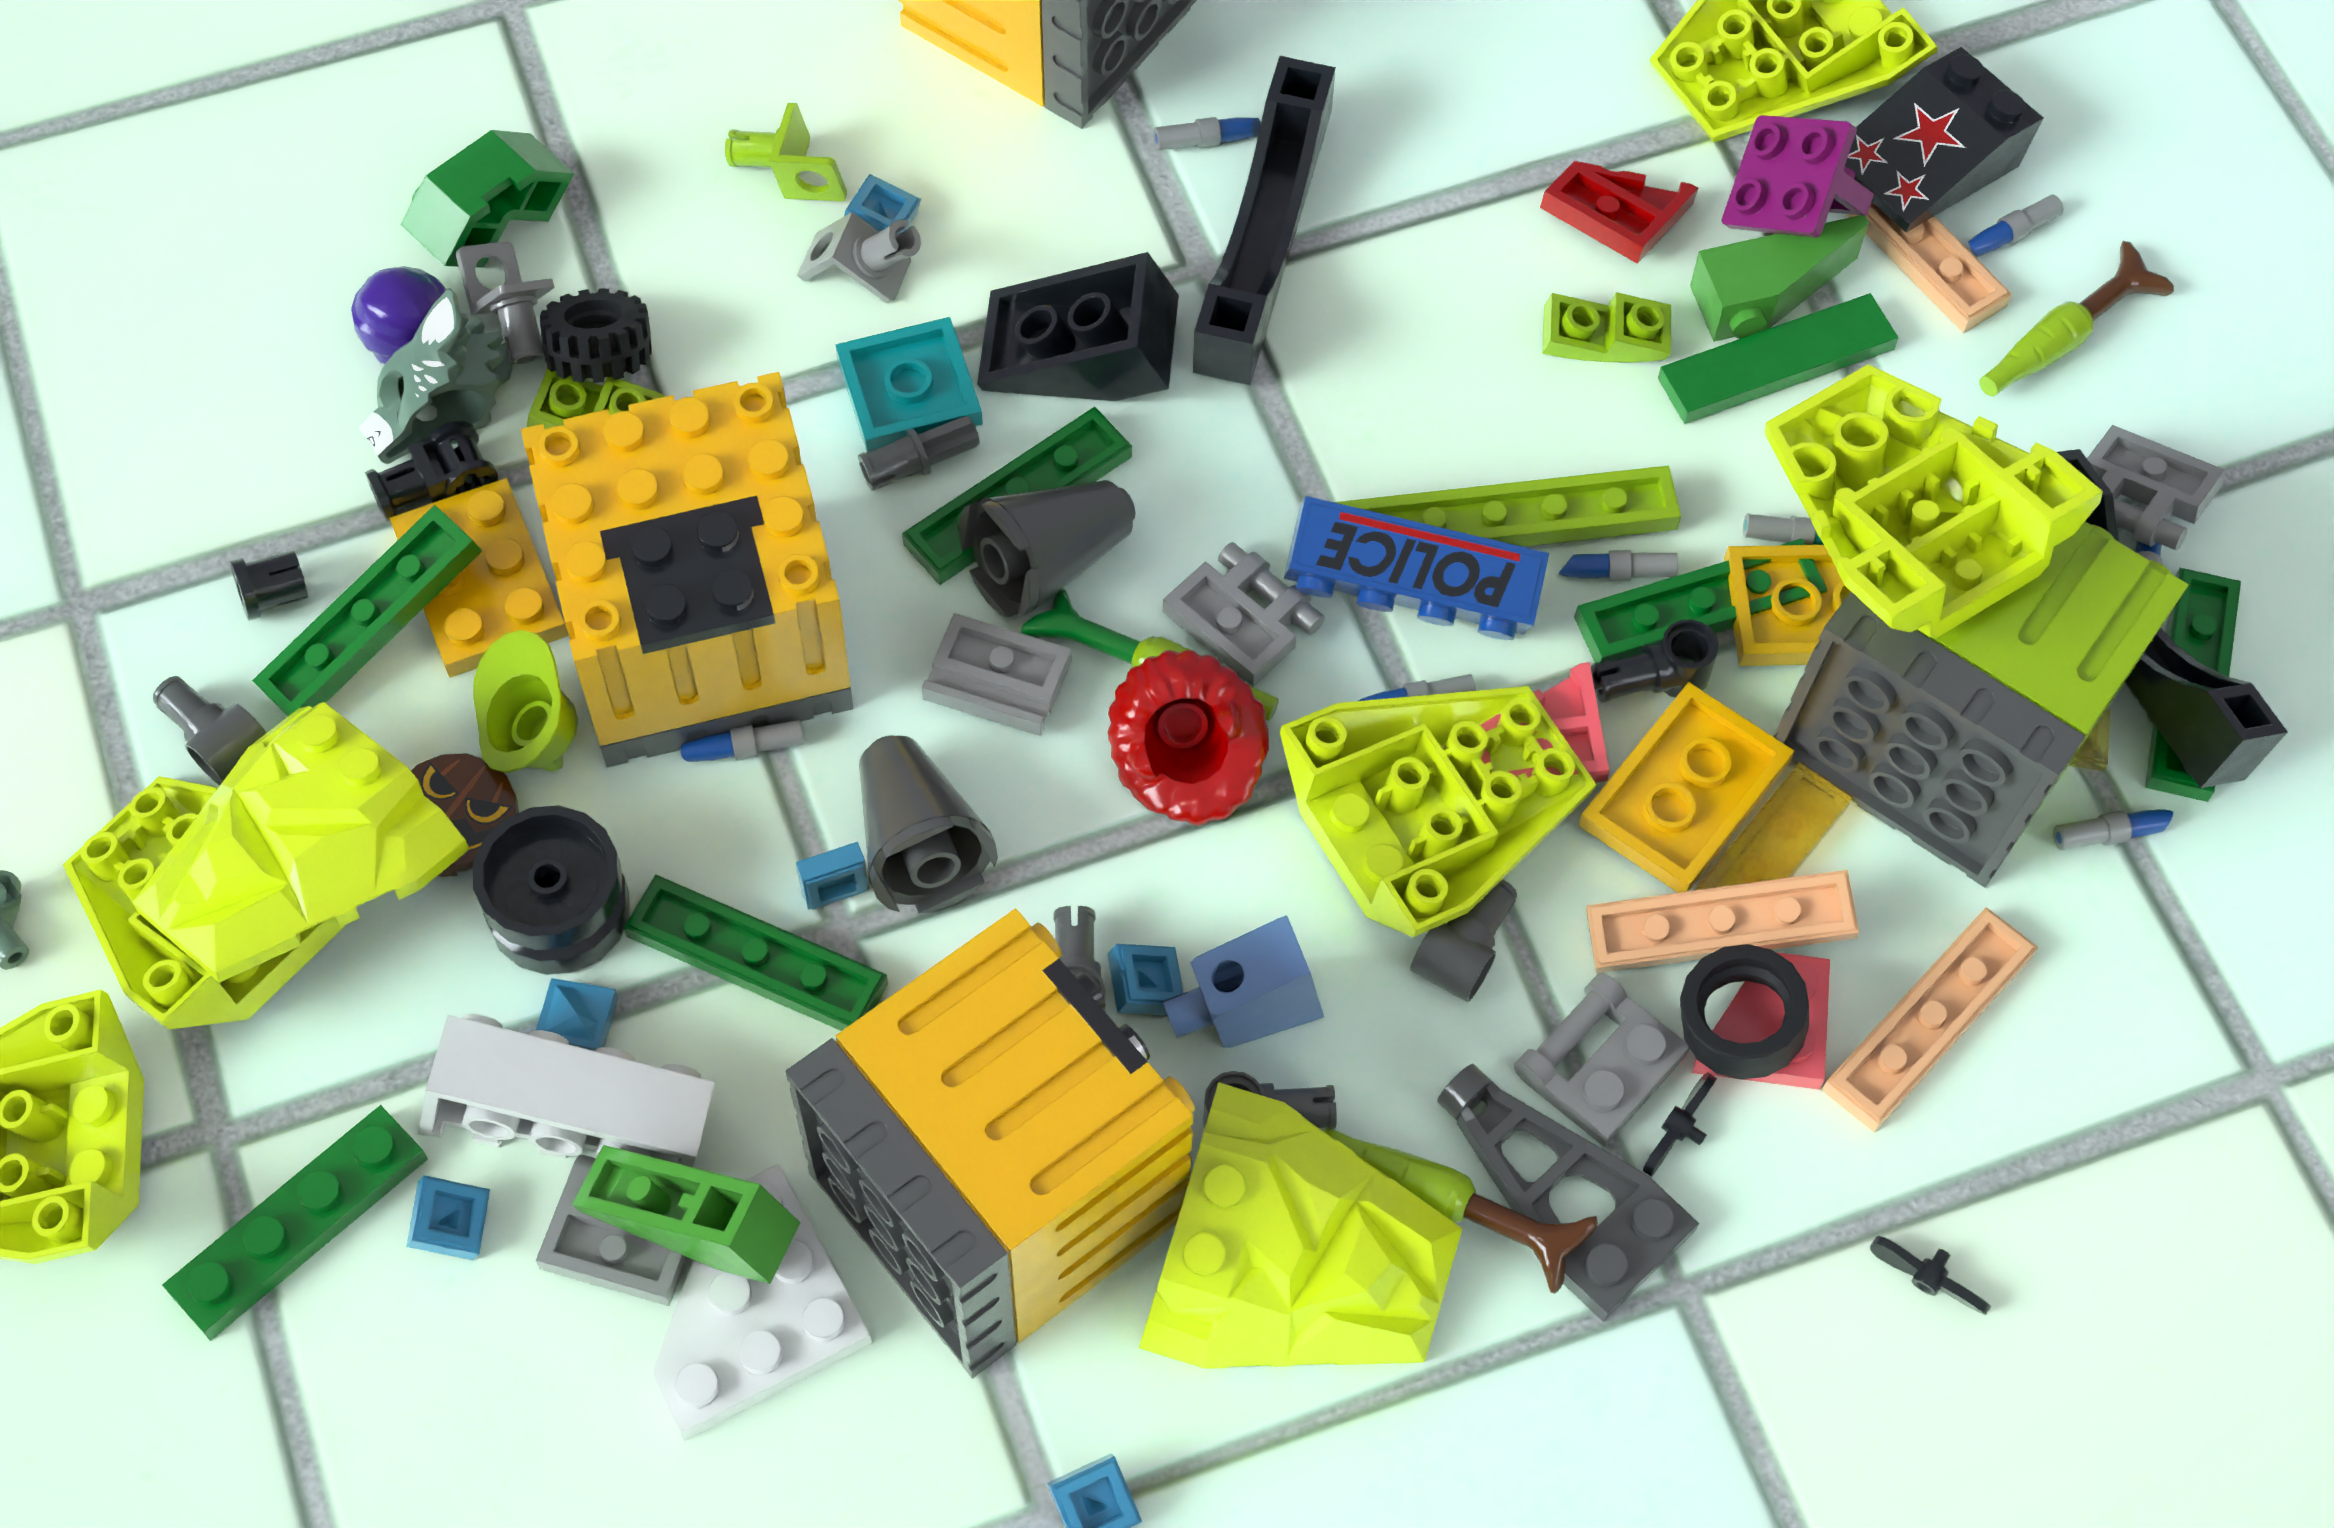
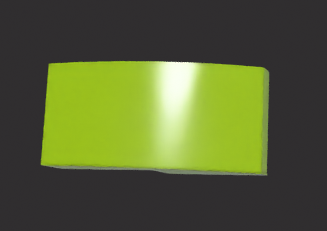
(1616, 332)
(565, 399)

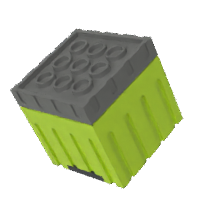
(1980, 724)

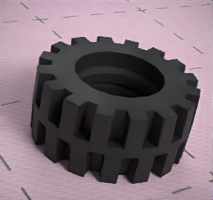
(596, 335)

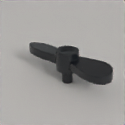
(1680, 1124)
(1927, 1274)

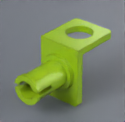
(787, 157)

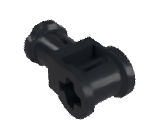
(433, 471)

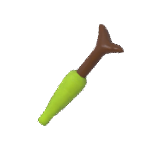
(2072, 322)
(1456, 1198)

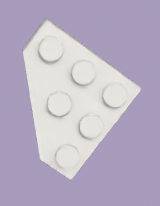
(751, 1339)

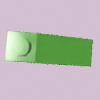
(1765, 278)
(690, 1211)

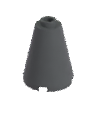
(1041, 540)
(919, 830)

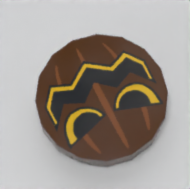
(470, 796)

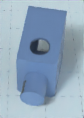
(1248, 988)

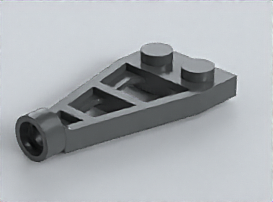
(1626, 1244)

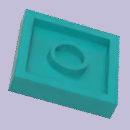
(907, 381)

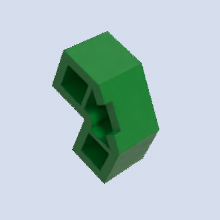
(481, 190)

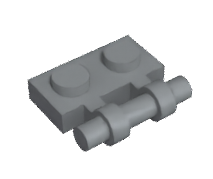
(2156, 477)
(1232, 623)

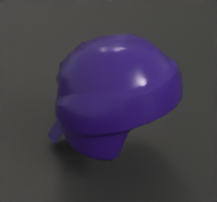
(393, 307)

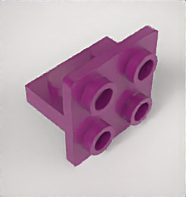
(1795, 177)

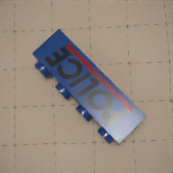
(1415, 567)

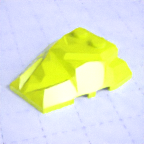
(1920, 506)
(293, 839)
(1295, 1251)

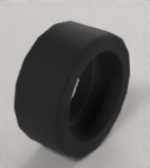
(1738, 965)

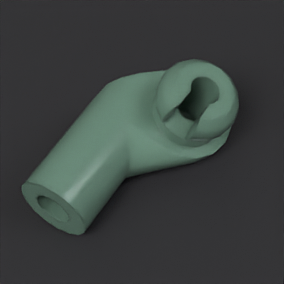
(12, 948)

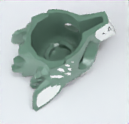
(442, 366)

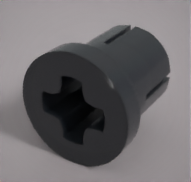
(268, 582)

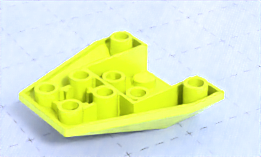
(1783, 57)
(1413, 807)
(147, 964)
(67, 1129)

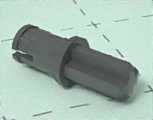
(917, 452)

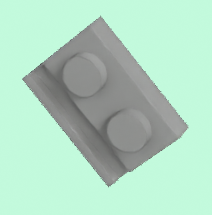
(997, 674)

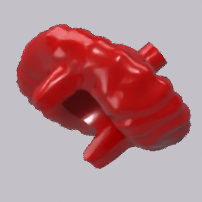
(1187, 736)

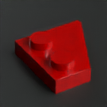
(1616, 207)

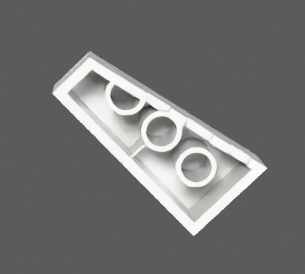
(560, 1094)

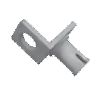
(863, 253)
(510, 301)

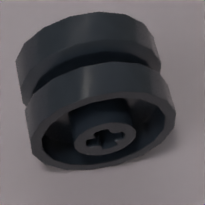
(551, 889)

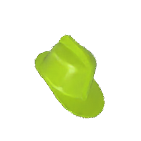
(520, 705)

